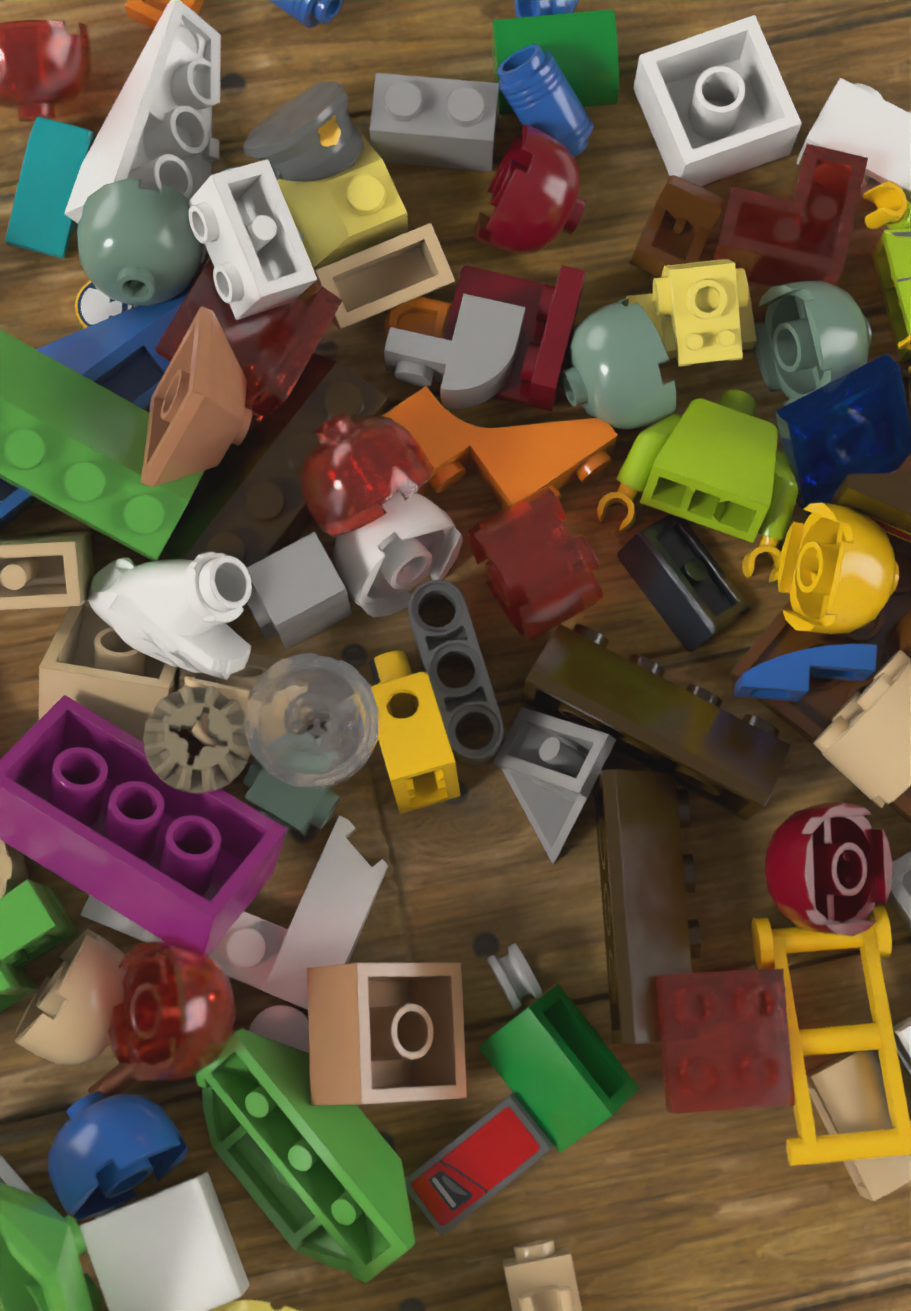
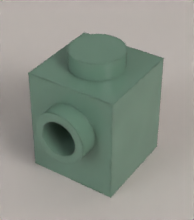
(288, 805)

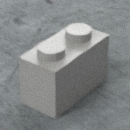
(434, 121)
(297, 592)

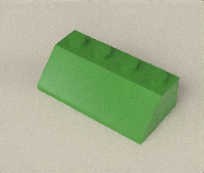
(82, 450)

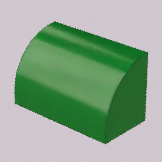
(580, 43)
(559, 1068)

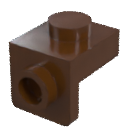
(676, 226)

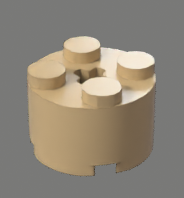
(873, 734)

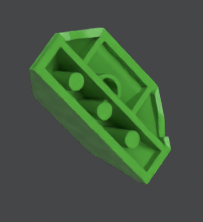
(309, 1167)
(41, 1257)

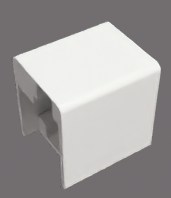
(167, 1251)

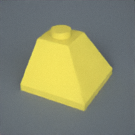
(346, 210)

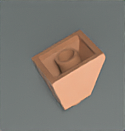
(196, 406)

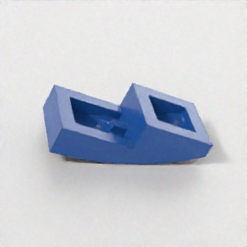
(788, 675)

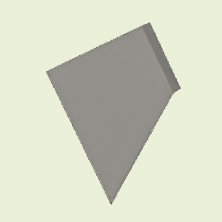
(552, 771)

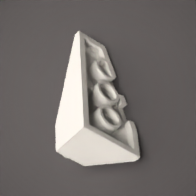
(161, 116)

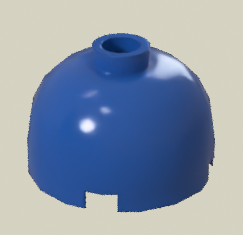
(110, 1150)

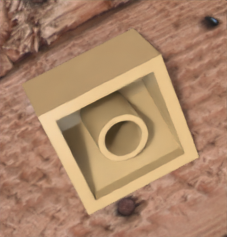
(102, 672)

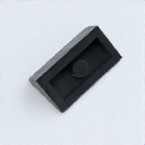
(682, 581)

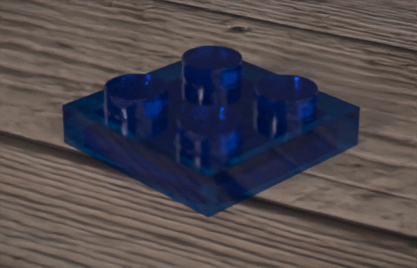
(846, 429)

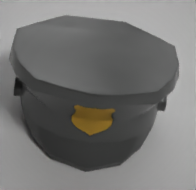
(308, 135)

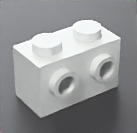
(250, 239)

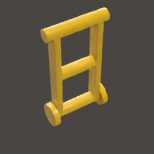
(874, 944)

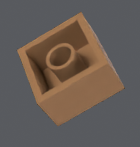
(386, 1033)

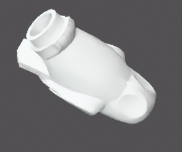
(177, 609)

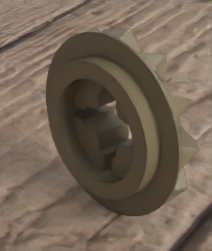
(169, 754)

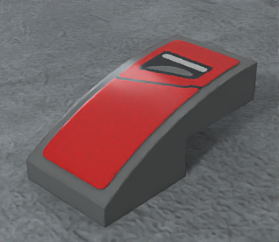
(477, 1164)

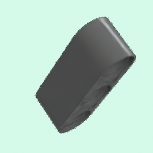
(460, 643)

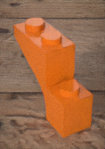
(507, 459)

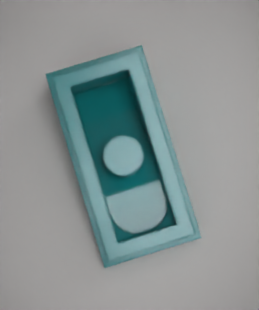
(45, 187)

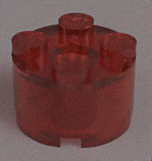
(535, 564)

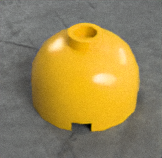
(836, 570)

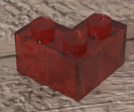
(796, 237)

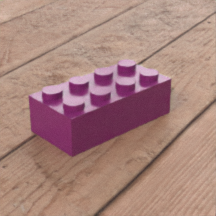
(103, 820)

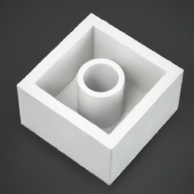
(716, 103)

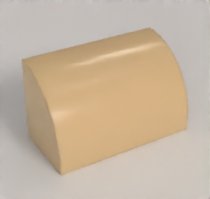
(386, 275)
(853, 1099)

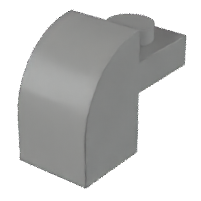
(470, 365)

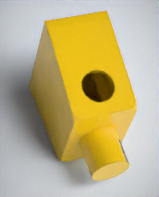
(412, 735)

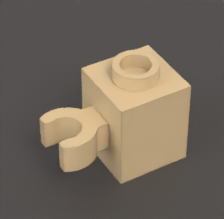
(541, 1278)

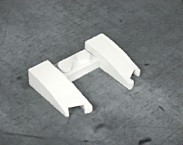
(318, 936)

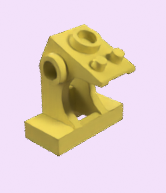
(701, 311)

